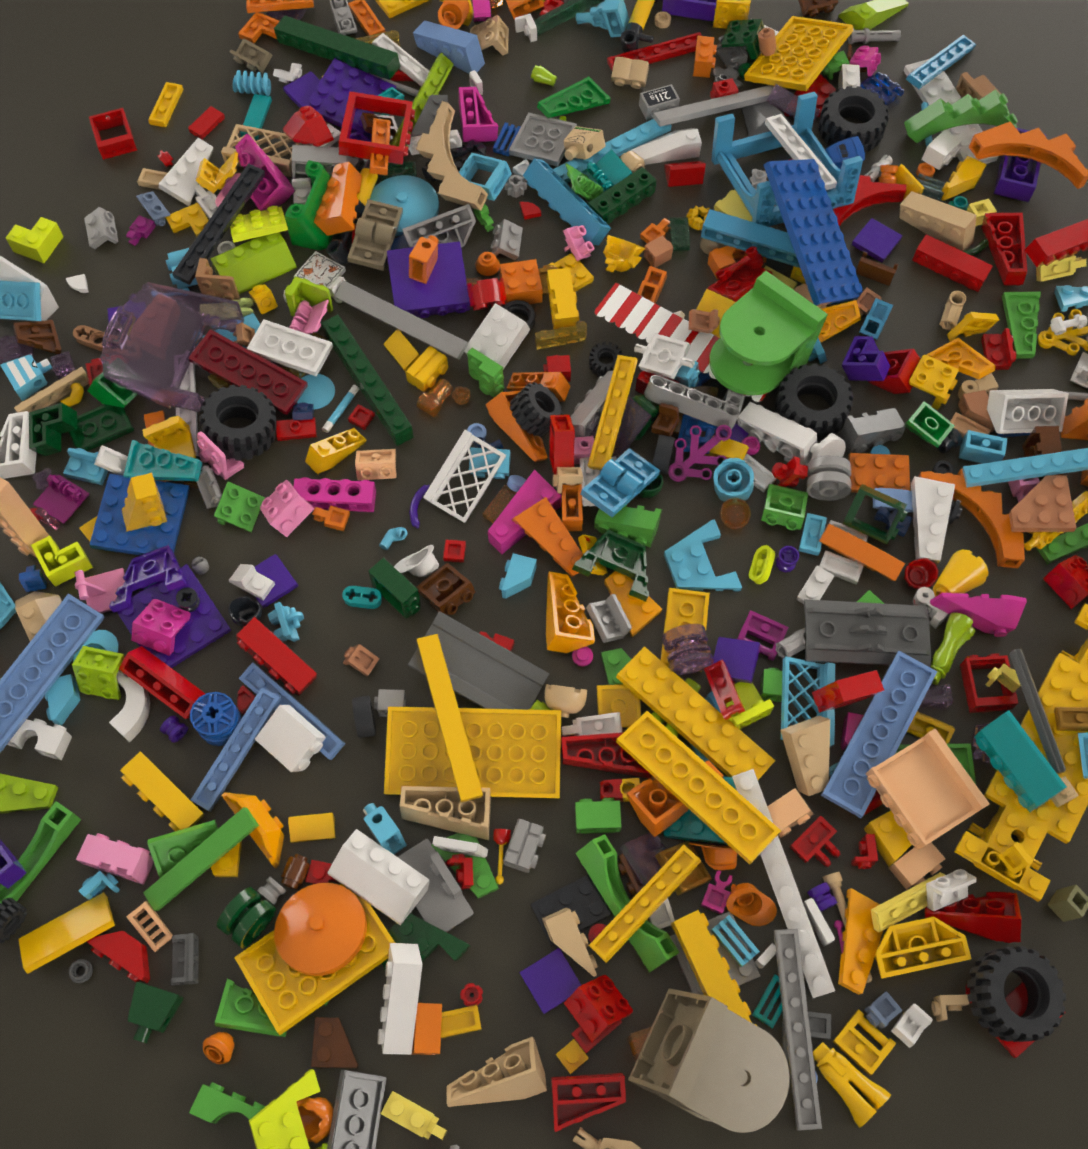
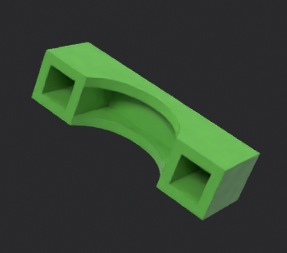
(214, 1104)

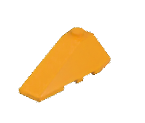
(565, 617)

